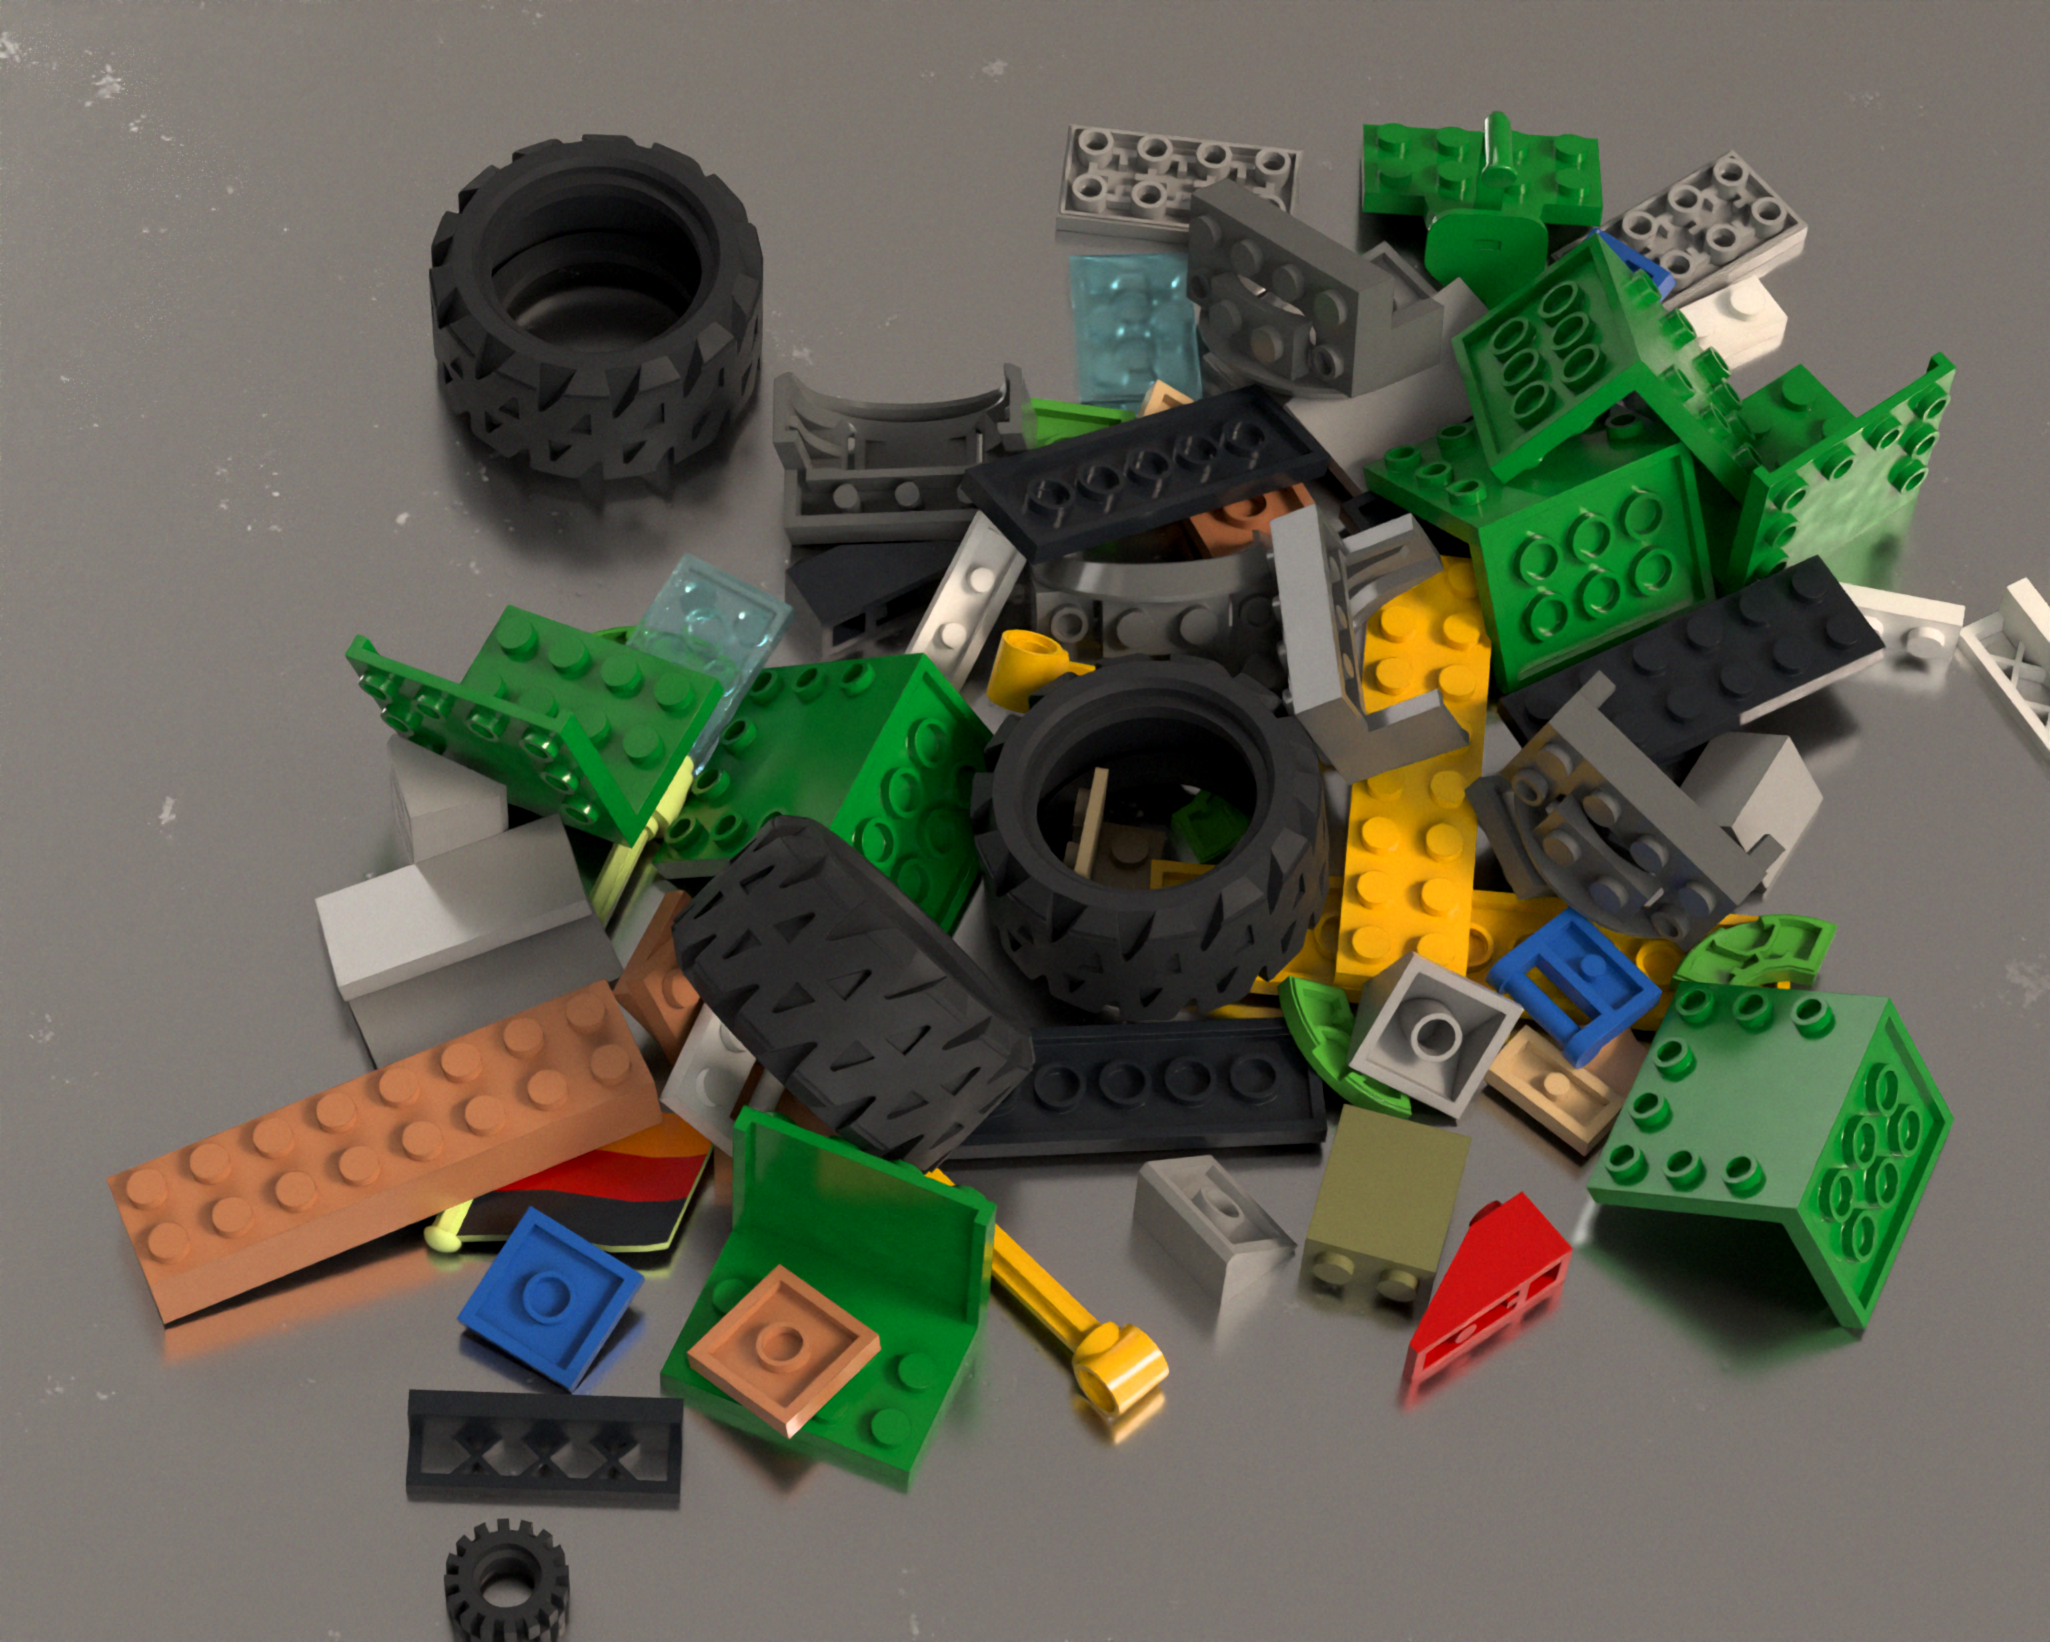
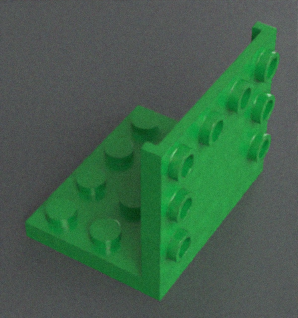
(1581, 344)
(1824, 474)
(1572, 550)
(554, 719)
(864, 749)
(1785, 1116)
(879, 1245)

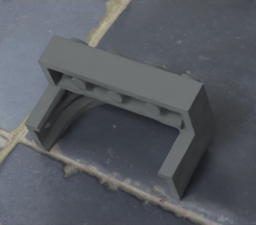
(1252, 246)
(904, 460)
(1323, 600)
(1163, 610)
(1623, 790)

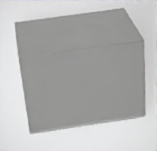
(1754, 789)
(440, 801)
(1429, 1032)
(1208, 1224)

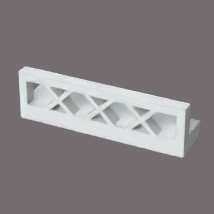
(2026, 624)

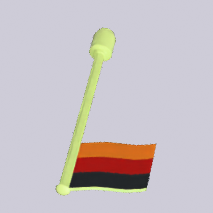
(623, 1192)

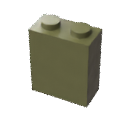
(1385, 1204)

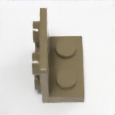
(1110, 851)

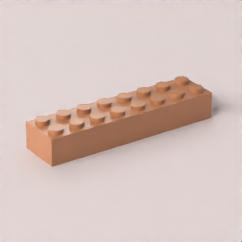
(385, 1150)

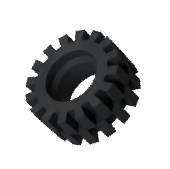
(507, 1549)

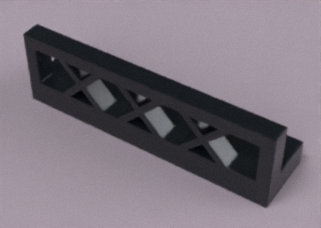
(550, 1423)

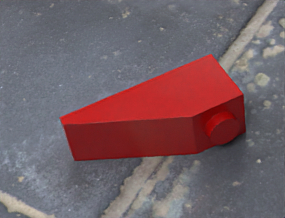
(1498, 1270)

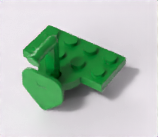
(1482, 196)

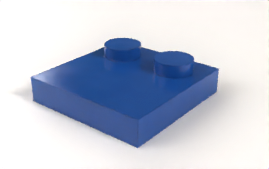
(551, 1299)

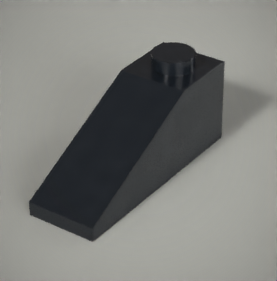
(863, 589)

